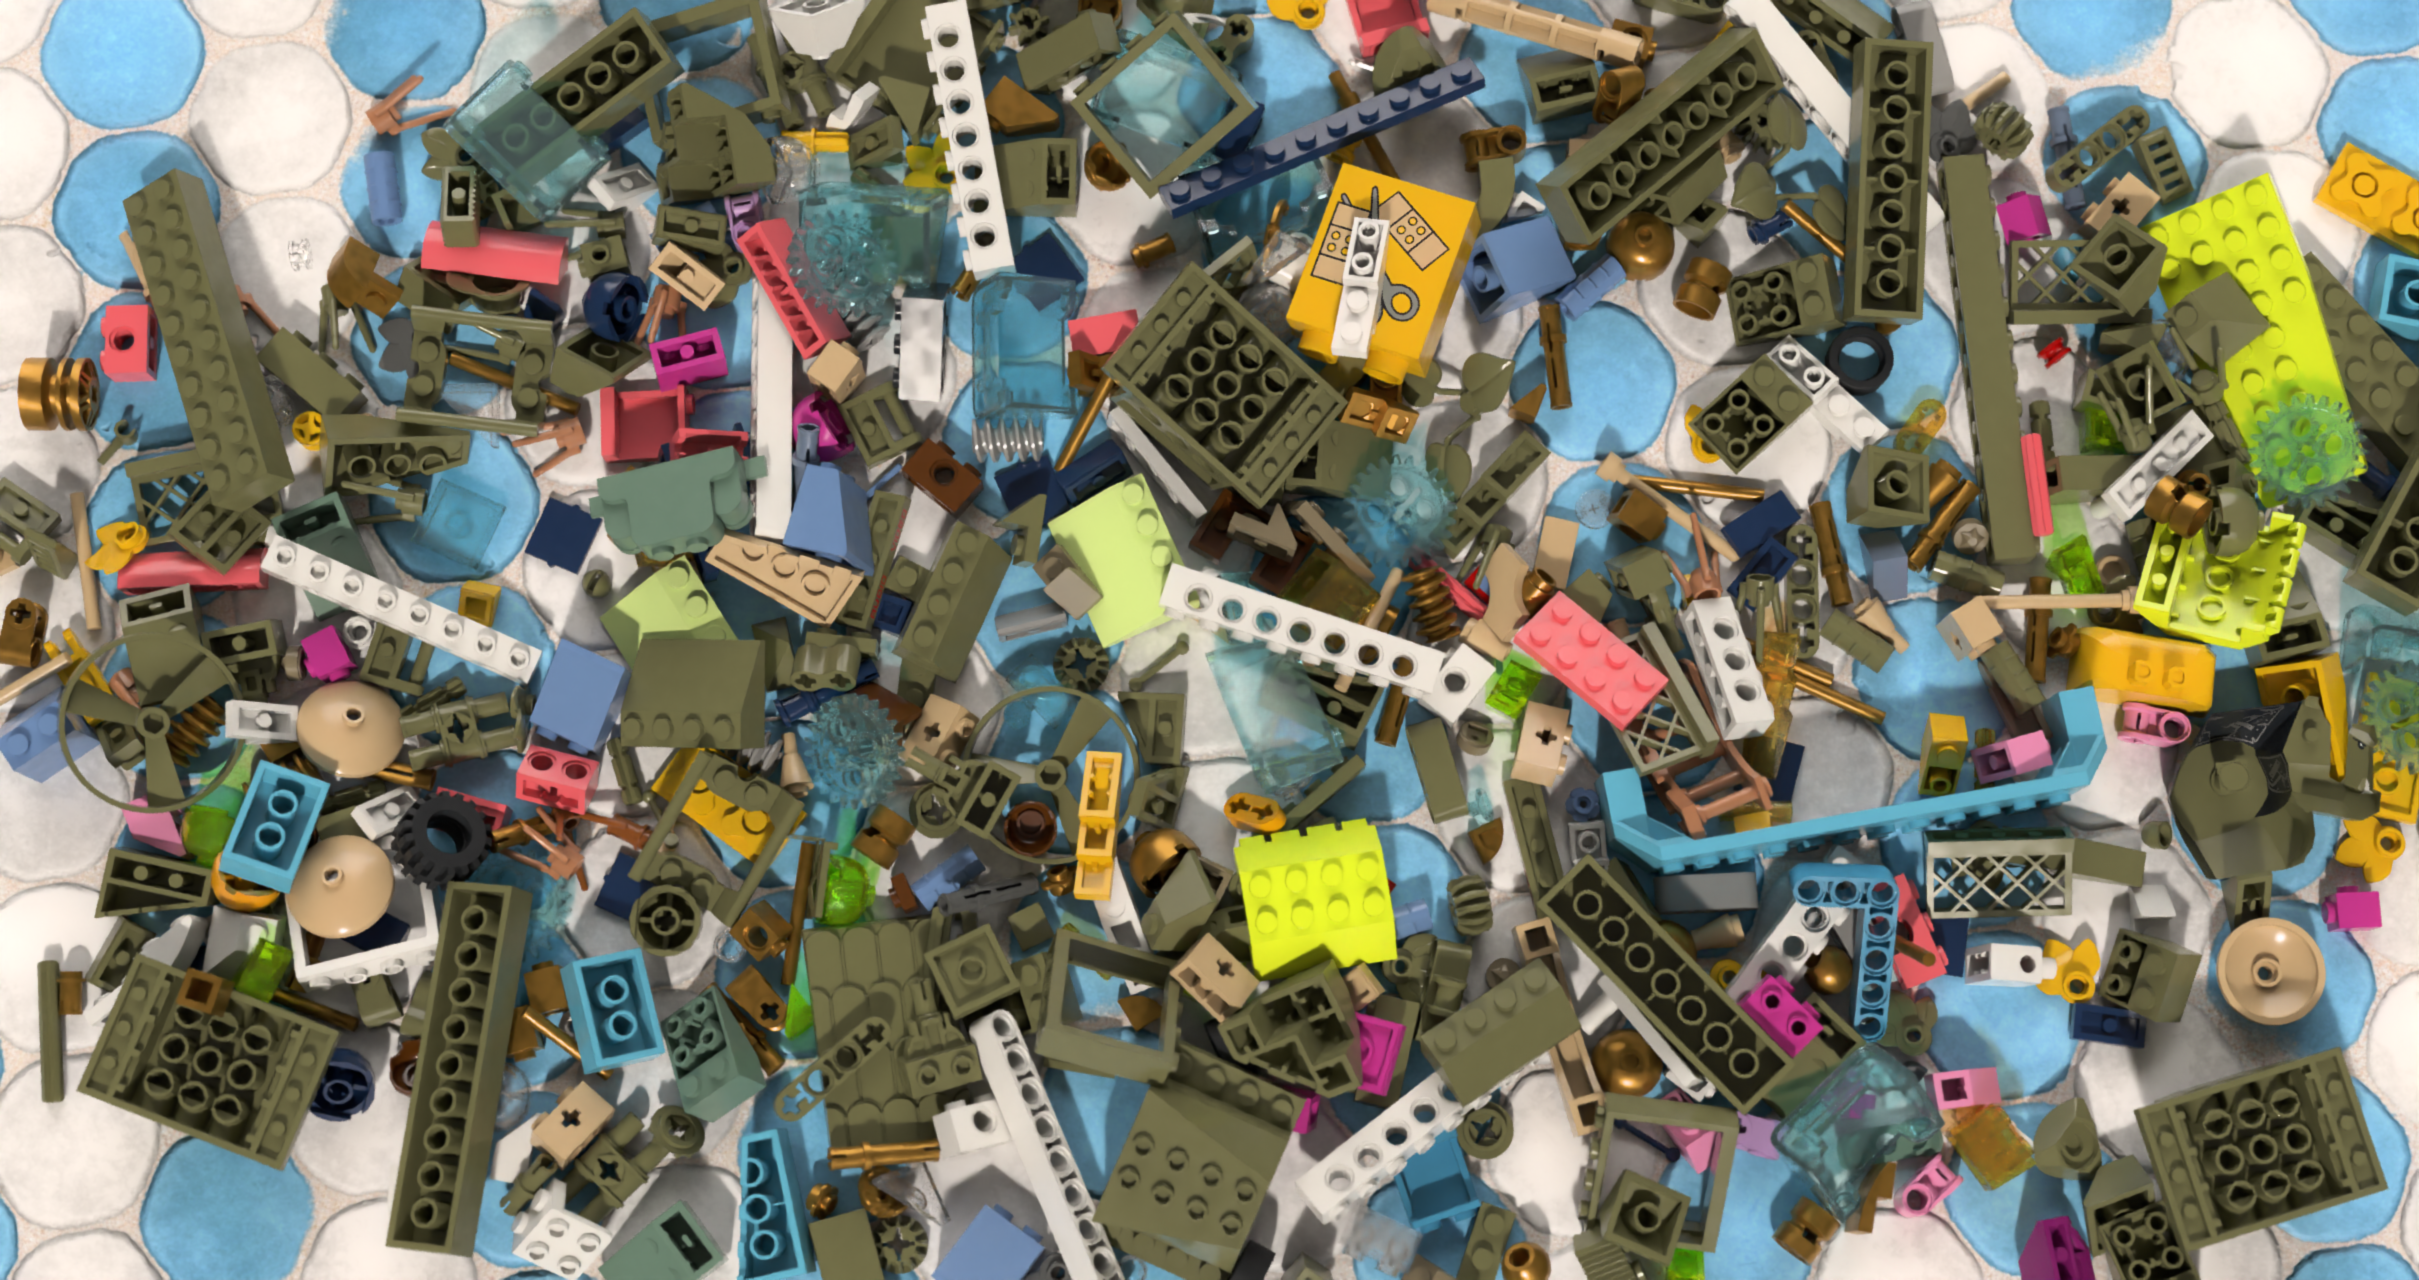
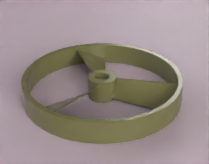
(152, 722)
(1053, 774)

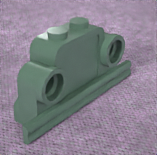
(678, 503)

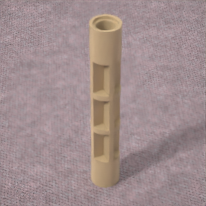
(1545, 28)

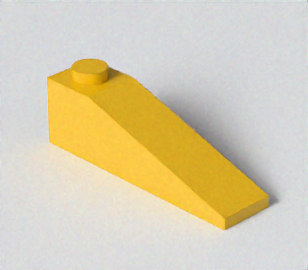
(2317, 677)

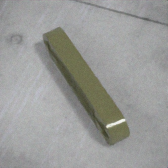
(2097, 148)
(1806, 592)
(834, 1071)

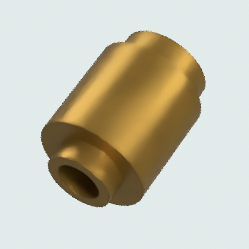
(1537, 590)

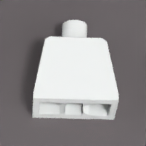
(2007, 965)

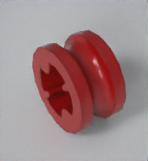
(2054, 352)

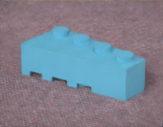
(771, 1211)

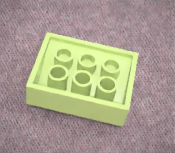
(1125, 554)
(666, 606)

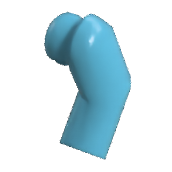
(2063, 257)

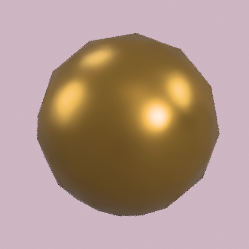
(1828, 971)
(1526, 1262)

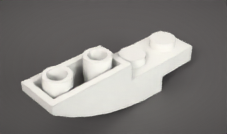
(1361, 288)
(1831, 403)
(1122, 920)
(174, 947)

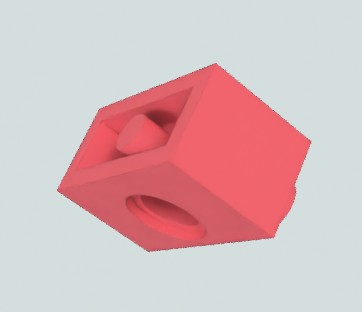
(138, 361)

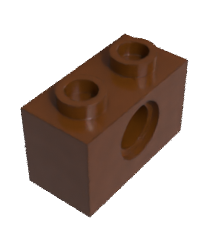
(950, 496)

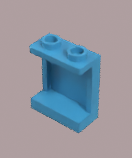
(1436, 1185)

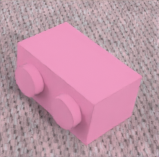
(2012, 757)

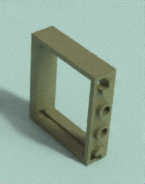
(713, 16)
(1136, 48)
(1096, 1050)
(1693, 1235)

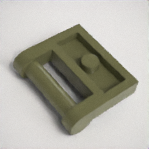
(870, 429)
(22, 511)
(387, 658)

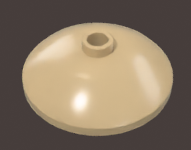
(347, 745)
(352, 899)
(2293, 969)

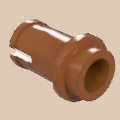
(634, 834)

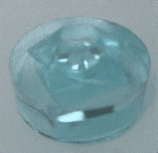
(1480, 806)

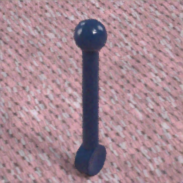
(1672, 1154)

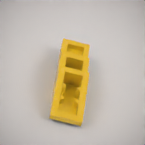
(1098, 825)

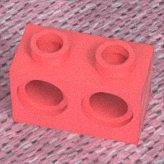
(557, 779)

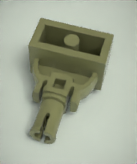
(1643, 577)
(251, 655)
(974, 791)
(935, 1049)

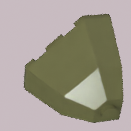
(709, 150)
(1301, 1031)

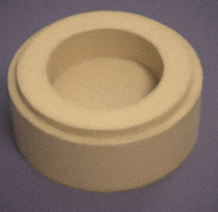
(2111, 567)

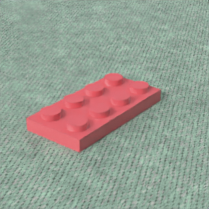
(1590, 660)

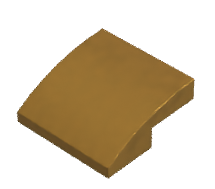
(1875, 1187)

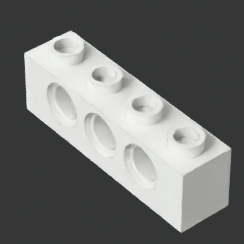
(1727, 668)

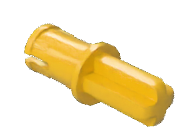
(821, 140)

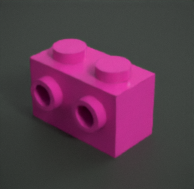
(688, 359)
(1781, 1015)

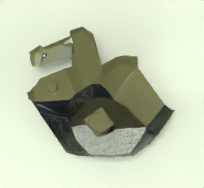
(2259, 778)

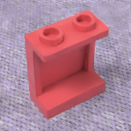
(1378, 19)
(641, 421)

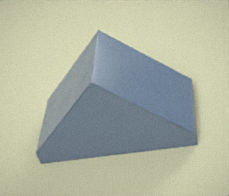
(1885, 565)

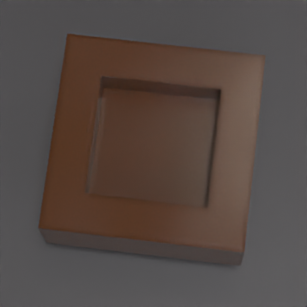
(902, 894)

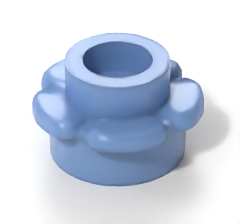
(1573, 807)

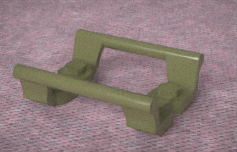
(432, 356)
(749, 793)

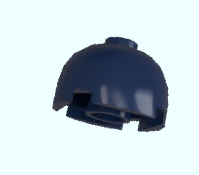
(614, 306)
(345, 1087)

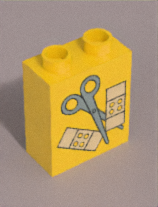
(1424, 267)

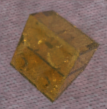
(1330, 588)
(1990, 1146)

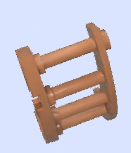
(1682, 801)

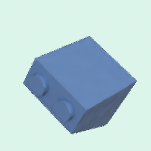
(1515, 268)
(831, 518)
(580, 698)
(32, 740)
(991, 1249)

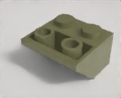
(1558, 84)
(2149, 976)

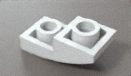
(1588, 838)

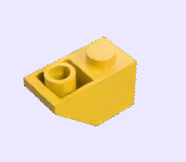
(1942, 754)

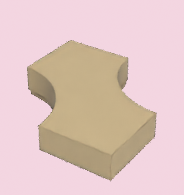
(1506, 606)

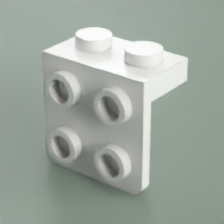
(555, 1236)

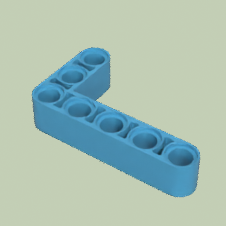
(1868, 936)

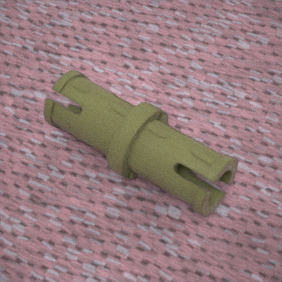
(528, 1183)

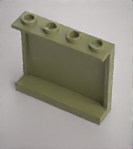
(892, 44)

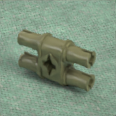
(808, 79)
(467, 714)
(631, 1171)

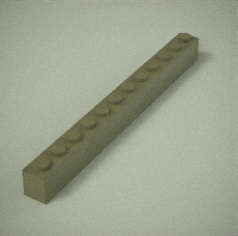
(1986, 358)

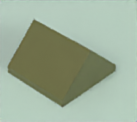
(1643, 1217)

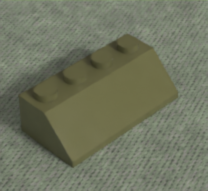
(953, 602)
(1500, 1032)

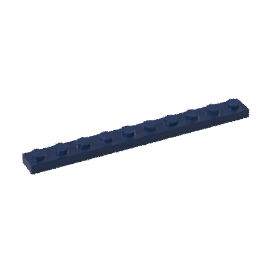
(1321, 137)

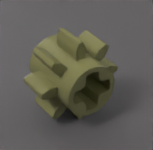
(1028, 15)

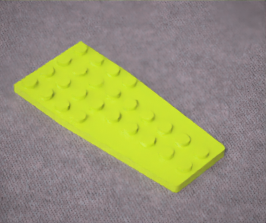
(2254, 242)

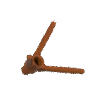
(568, 821)

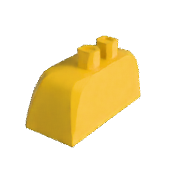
(2144, 670)

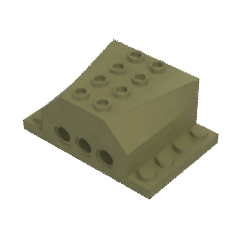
(1220, 389)
(216, 1078)
(2260, 1148)
(1198, 1165)

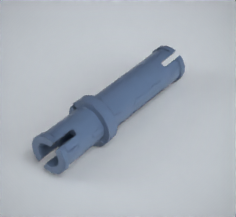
(2062, 142)
(805, 453)

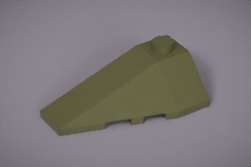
(384, 451)

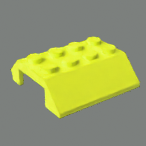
(2220, 598)
(1315, 899)

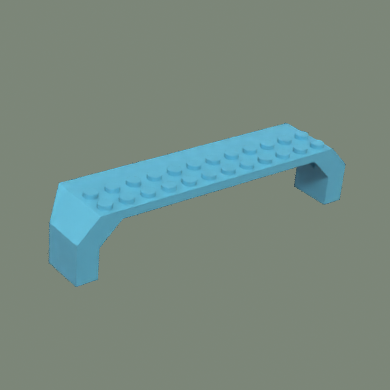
(2076, 754)

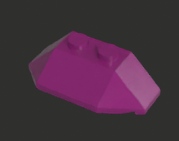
(2055, 1253)

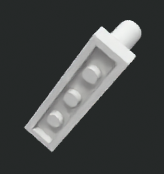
(2164, 458)
(1156, 467)
(1613, 999)

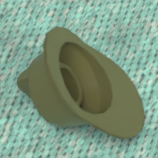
(489, 293)

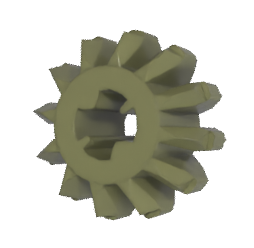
(2003, 130)
(1755, 134)
(1469, 905)

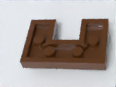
(1211, 543)

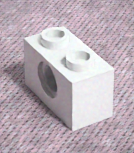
(1473, 672)
(957, 1129)

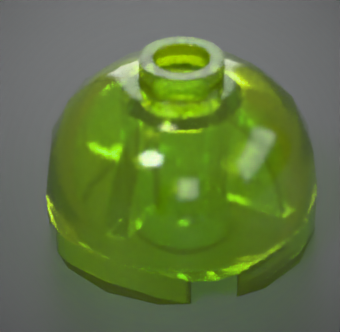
(205, 832)
(846, 892)

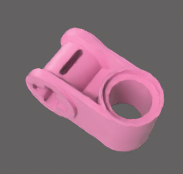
(2146, 725)
(1931, 1182)

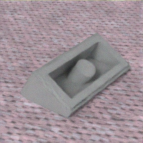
(1030, 621)

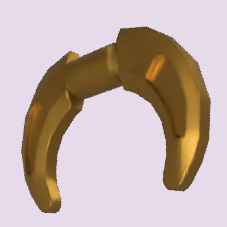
(1281, 209)

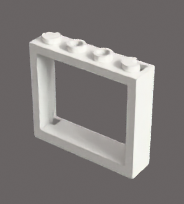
(383, 960)

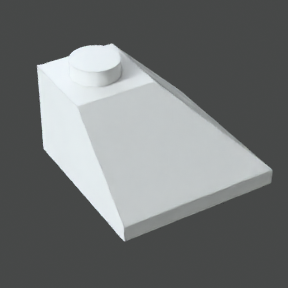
(816, 25)
(234, 936)

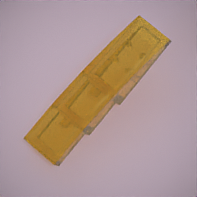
(1779, 682)

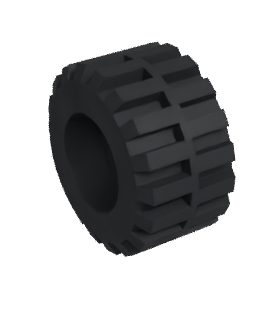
(459, 822)

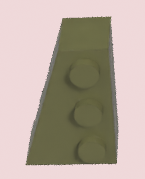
(2337, 527)
(1345, 710)
(151, 882)

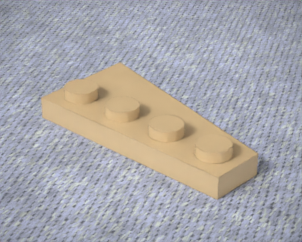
(791, 577)

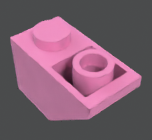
(157, 829)
(1963, 1088)
(1694, 1144)

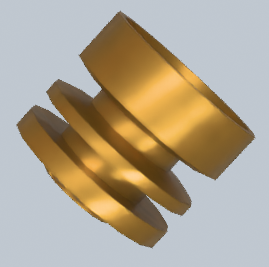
(58, 394)

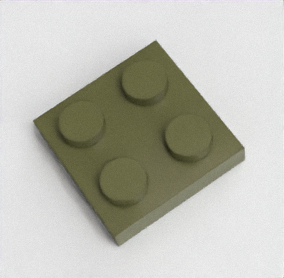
(971, 971)

